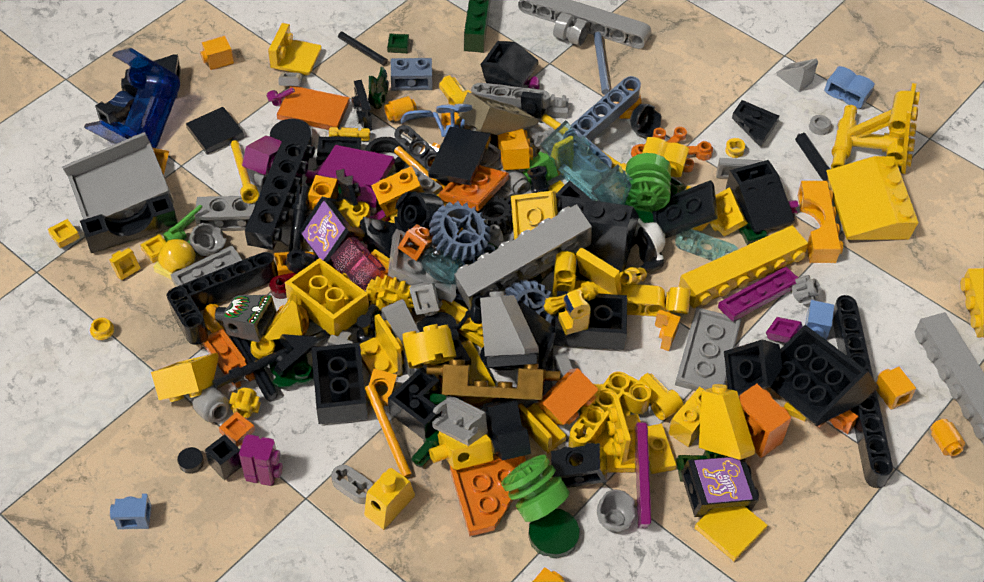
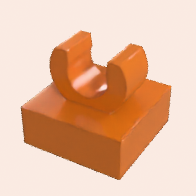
(236, 428)

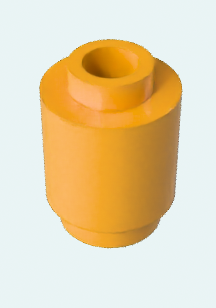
(397, 108)
(947, 437)

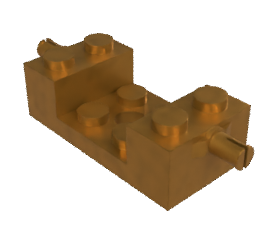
(457, 381)

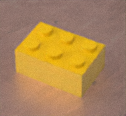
(328, 297)

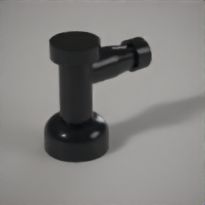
(364, 322)

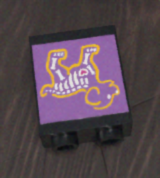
(327, 229)
(718, 484)

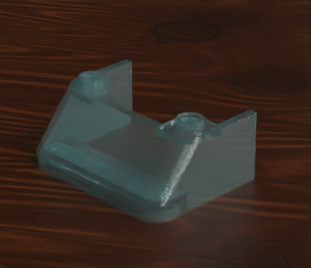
(583, 168)

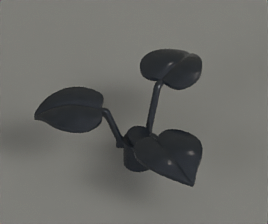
(474, 313)

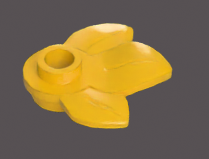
(355, 213)

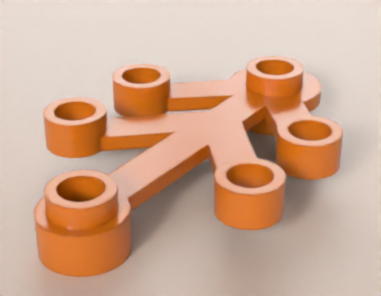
(702, 151)

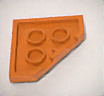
(481, 493)

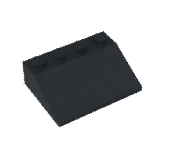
(611, 228)
(820, 378)

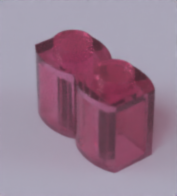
(357, 263)

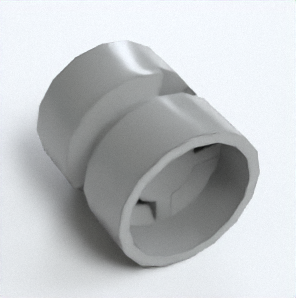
(569, 28)

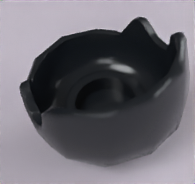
(645, 120)

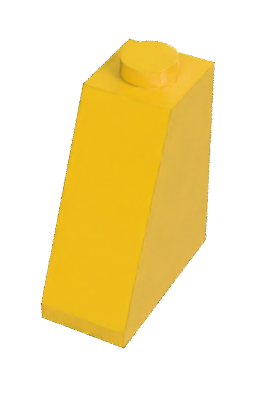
(724, 424)

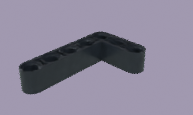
(192, 297)

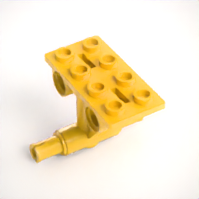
(895, 143)

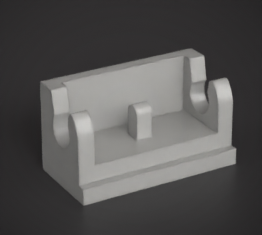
(460, 420)

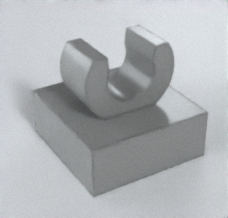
(558, 107)

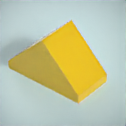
(287, 321)

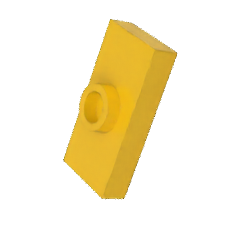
(661, 454)

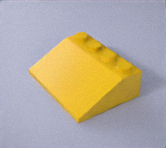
(872, 200)

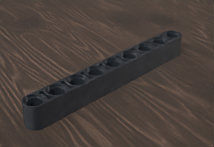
(852, 343)

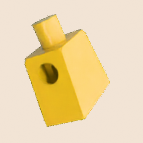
(461, 455)
(391, 494)

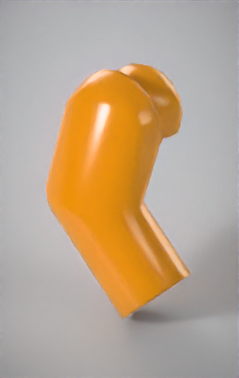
(209, 318)

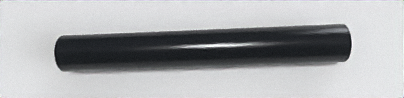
(362, 48)

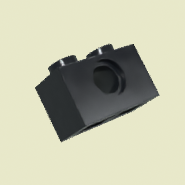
(590, 471)

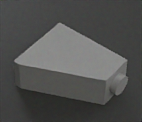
(400, 322)
(505, 327)

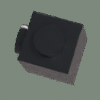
(223, 457)

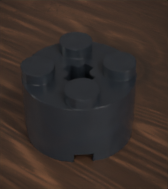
(416, 209)

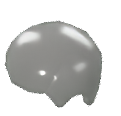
(207, 239)
(616, 510)

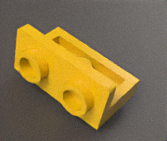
(729, 213)

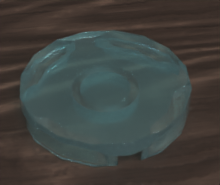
(440, 267)

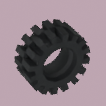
(498, 206)

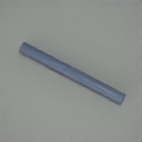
(601, 63)

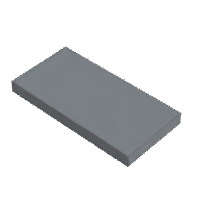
(704, 351)

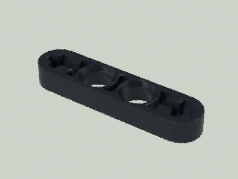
(423, 158)

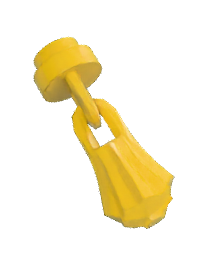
(554, 304)

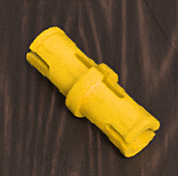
(631, 272)

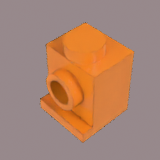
(419, 237)

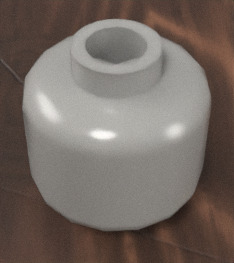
(211, 404)

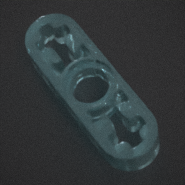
(688, 246)

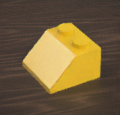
(185, 377)

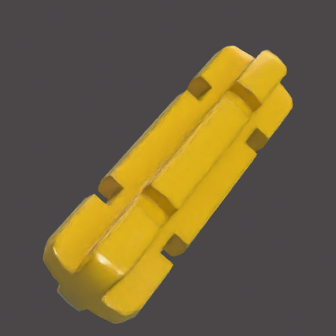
(364, 133)

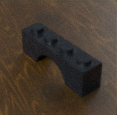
(154, 217)

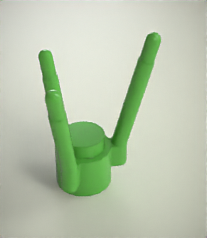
(177, 231)

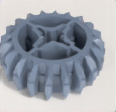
(470, 241)
(524, 287)

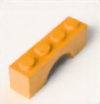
(816, 201)

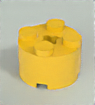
(429, 347)

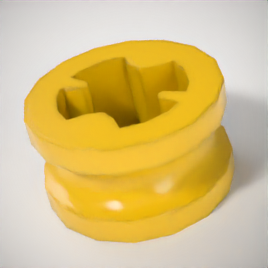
(733, 143)

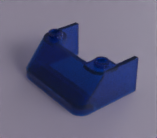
(152, 102)

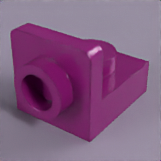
(783, 329)

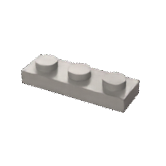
(205, 266)

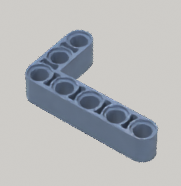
(611, 111)

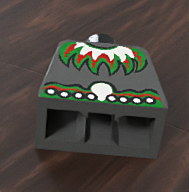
(247, 316)

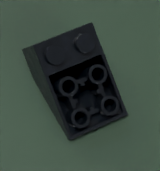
(760, 196)

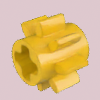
(245, 402)

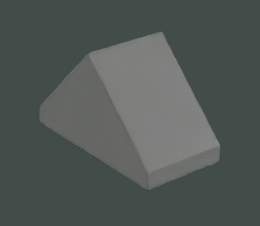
(799, 74)

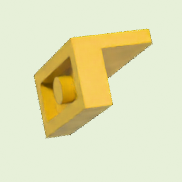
(541, 427)

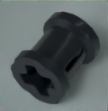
(538, 179)

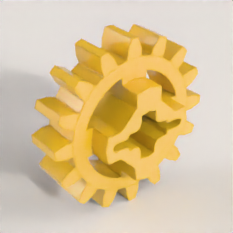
(388, 291)

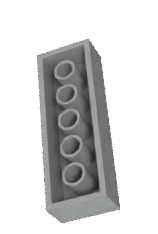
(525, 256)

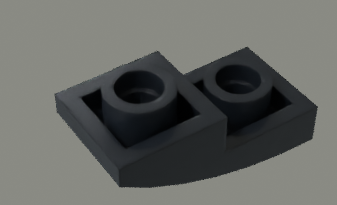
(349, 189)

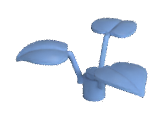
(447, 108)

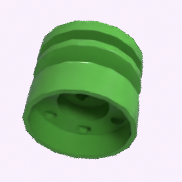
(649, 182)
(535, 488)

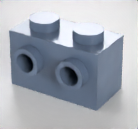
(411, 74)

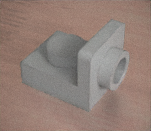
(425, 298)

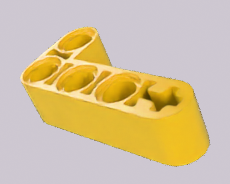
(596, 411)

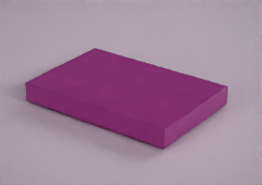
(364, 165)

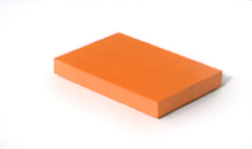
(314, 107)
(483, 188)

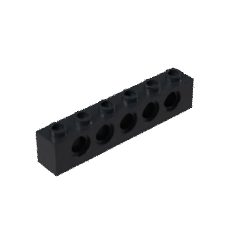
(279, 191)

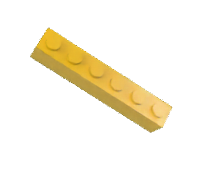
(744, 266)

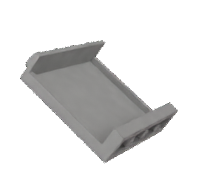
(117, 179)

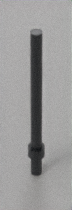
(237, 374)

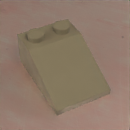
(495, 116)

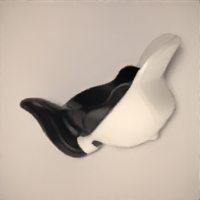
(650, 243)

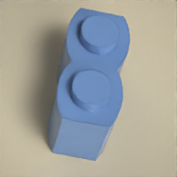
(850, 87)

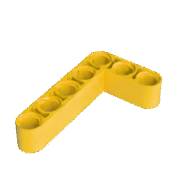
(641, 299)

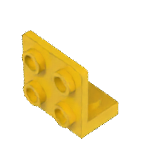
(292, 54)
(383, 350)
(622, 431)

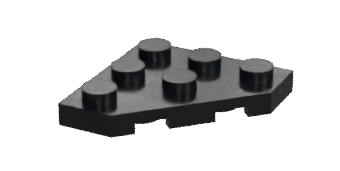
(378, 233)

